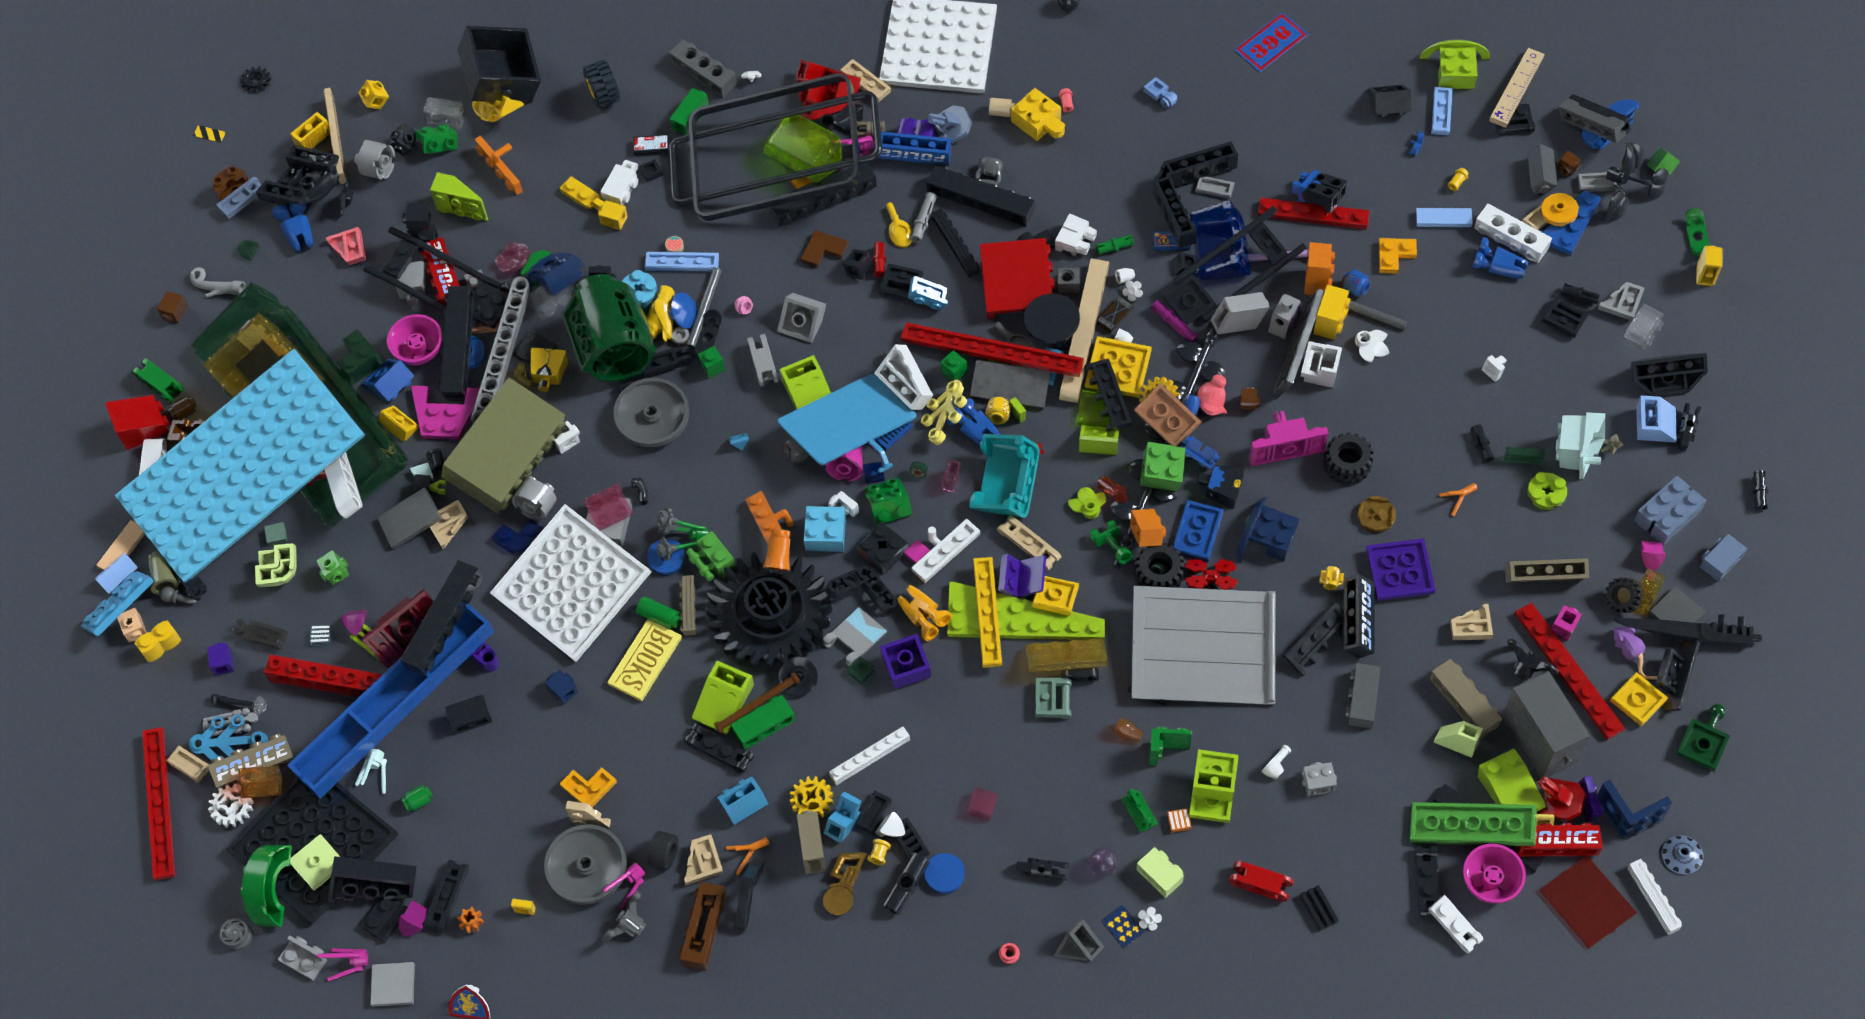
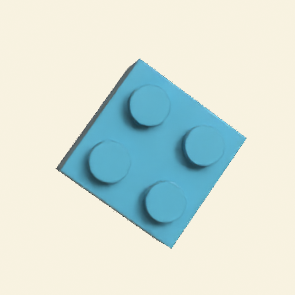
(825, 529)

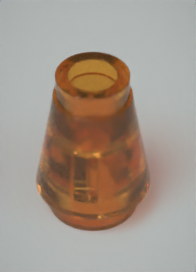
(1127, 730)

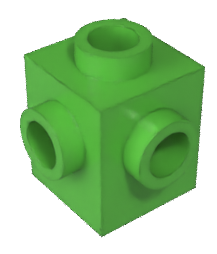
(333, 568)

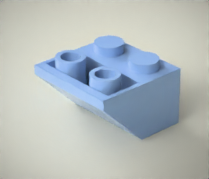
(1655, 419)

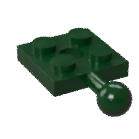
(1715, 739)

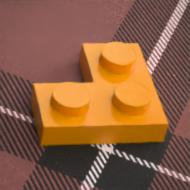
(1392, 249)
(588, 791)

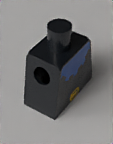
(1223, 484)

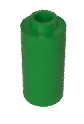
(658, 613)

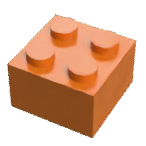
(1319, 267)

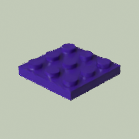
(1400, 569)

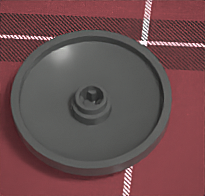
(651, 412)
(584, 863)

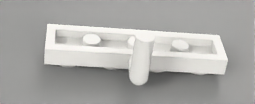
(944, 550)

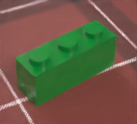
(763, 722)

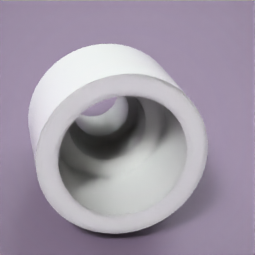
(1124, 275)
(1123, 336)

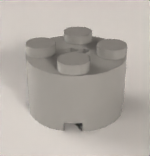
(375, 159)
(534, 498)

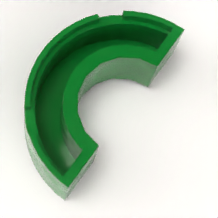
(259, 884)

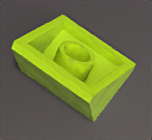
(1097, 440)

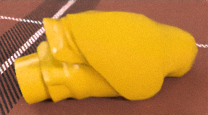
(658, 313)

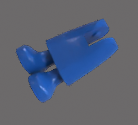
(296, 227)
(1501, 263)
(977, 425)

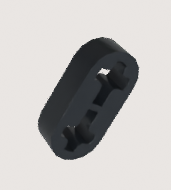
(1081, 674)

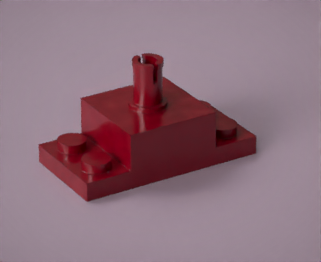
(398, 628)

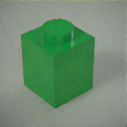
(711, 362)
(953, 366)

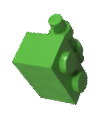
(714, 553)

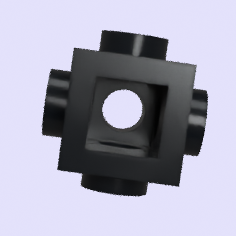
(403, 139)

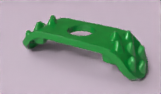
(1696, 224)

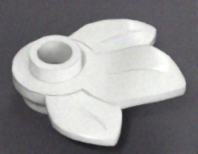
(1373, 346)

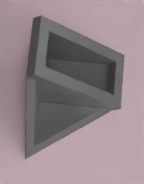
(1079, 943)

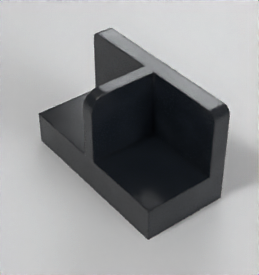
(468, 714)

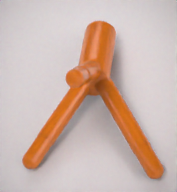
(1463, 492)
(752, 847)

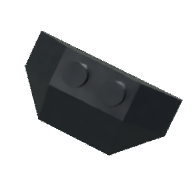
(1669, 373)

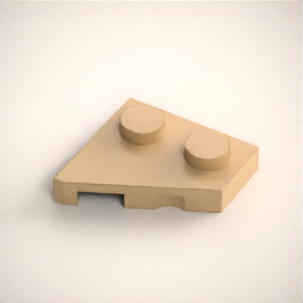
(585, 814)
(703, 860)

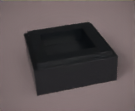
(650, 170)

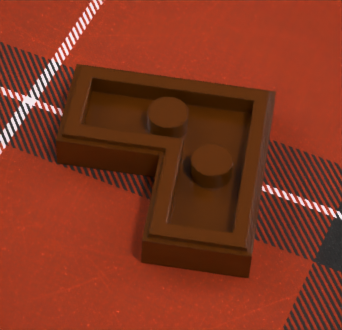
(823, 243)

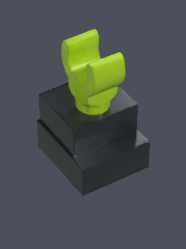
(425, 481)

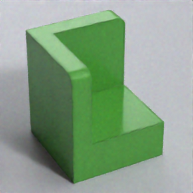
(1664, 160)

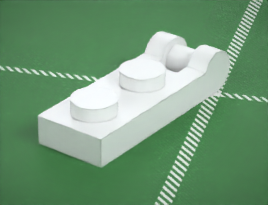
(1455, 924)

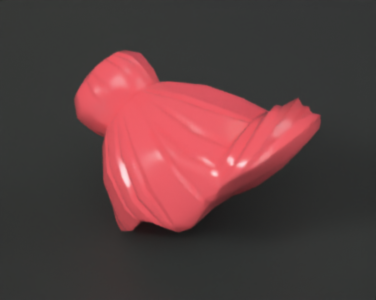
(1213, 396)

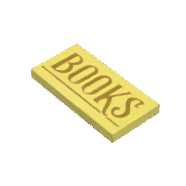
(644, 660)

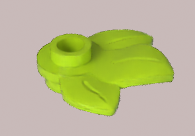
(1088, 502)

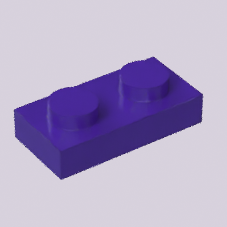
(1592, 807)

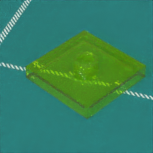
(1090, 410)

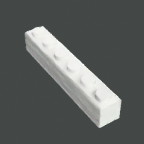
(1654, 896)

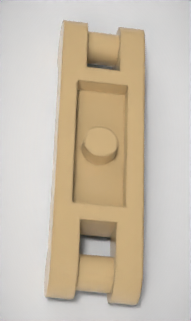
(1028, 541)

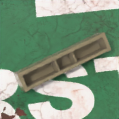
(687, 605)

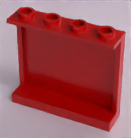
(1015, 274)

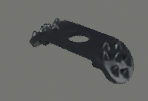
(711, 325)

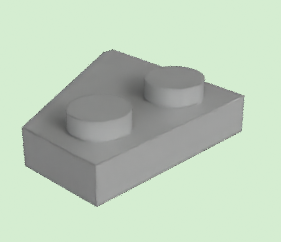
(1623, 301)

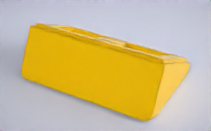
(397, 423)

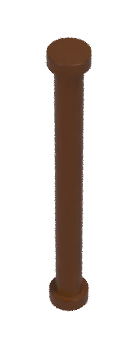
(757, 702)

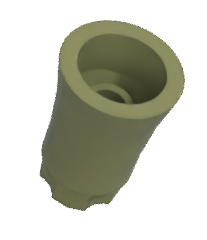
(161, 573)

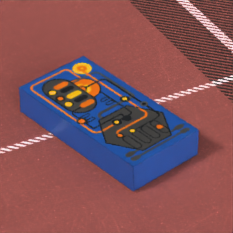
(1165, 241)

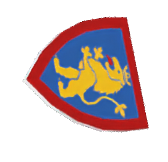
(468, 1003)

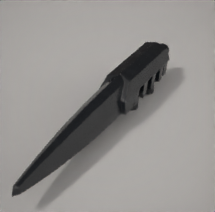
(1703, 632)

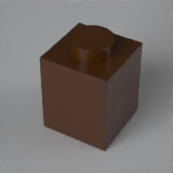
(172, 307)

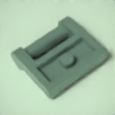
(1047, 697)

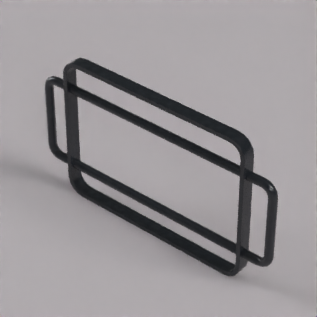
(857, 160)

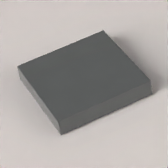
(1677, 607)

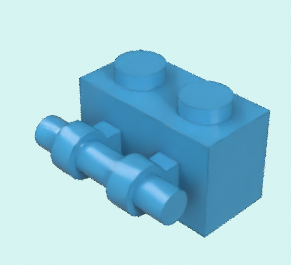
(742, 800)

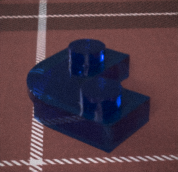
(514, 541)

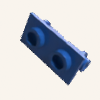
(1205, 458)

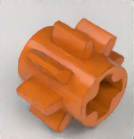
(474, 923)

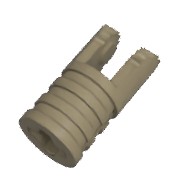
(869, 125)

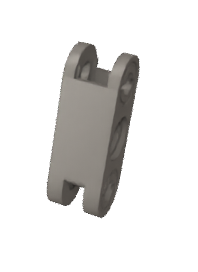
(762, 360)

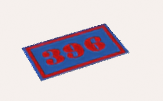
(1271, 42)

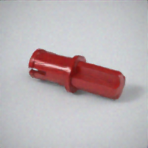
(879, 259)

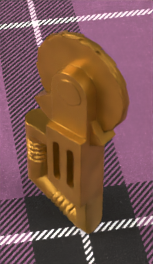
(839, 897)

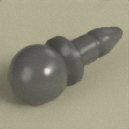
(169, 594)

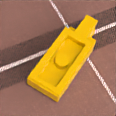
(581, 194)

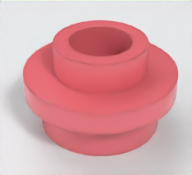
(1009, 947)

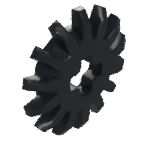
(250, 75)

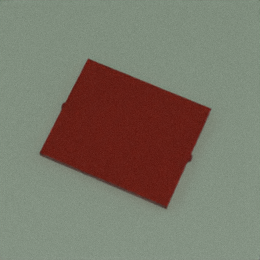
(1588, 901)

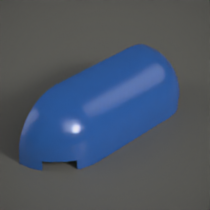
(1624, 107)

